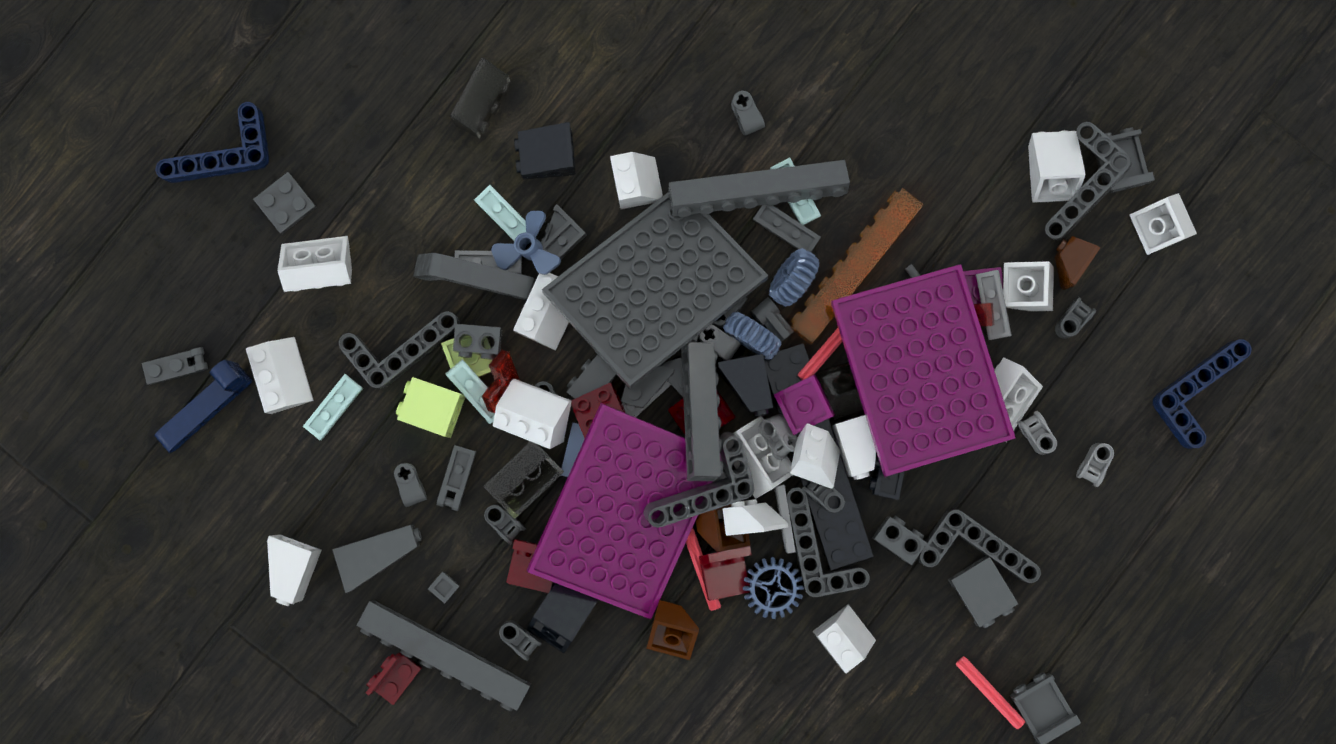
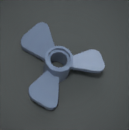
(508, 254)

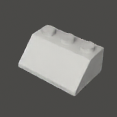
(315, 264)
(540, 318)
(279, 375)
(1017, 388)
(532, 414)
(764, 467)

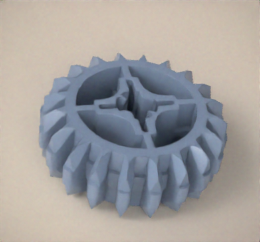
(794, 277)
(752, 335)
(787, 592)

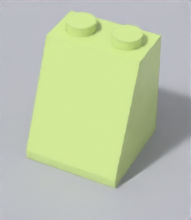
(430, 407)

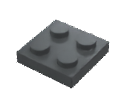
(284, 203)

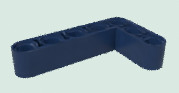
(223, 157)
(228, 384)
(1194, 386)

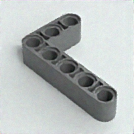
(1092, 184)
(443, 267)
(401, 352)
(708, 491)
(979, 542)
(812, 552)

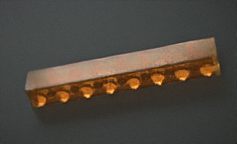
(857, 265)

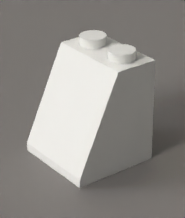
(1055, 166)
(636, 179)
(855, 447)
(290, 568)
(845, 638)

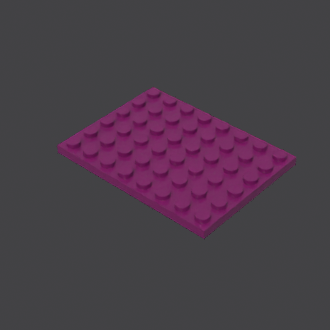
(922, 370)
(598, 526)

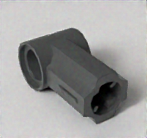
(769, 316)

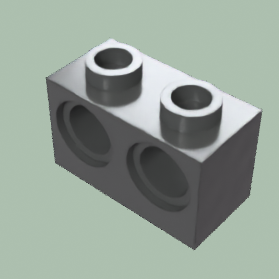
(478, 335)
(896, 544)

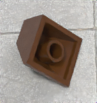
(1073, 259)
(712, 529)
(672, 631)

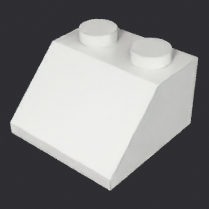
(1163, 223)
(1028, 286)
(815, 456)
(751, 517)

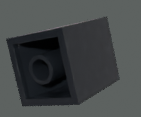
(545, 152)
(748, 382)
(561, 616)

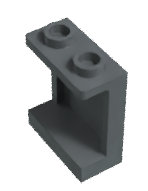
(1138, 175)
(983, 592)
(1044, 708)

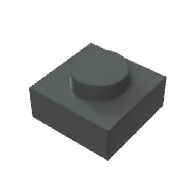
(444, 587)

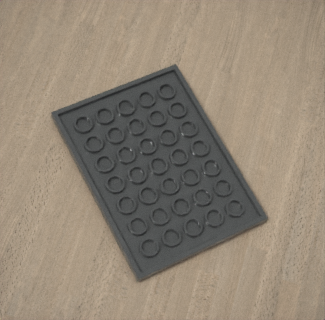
(653, 288)

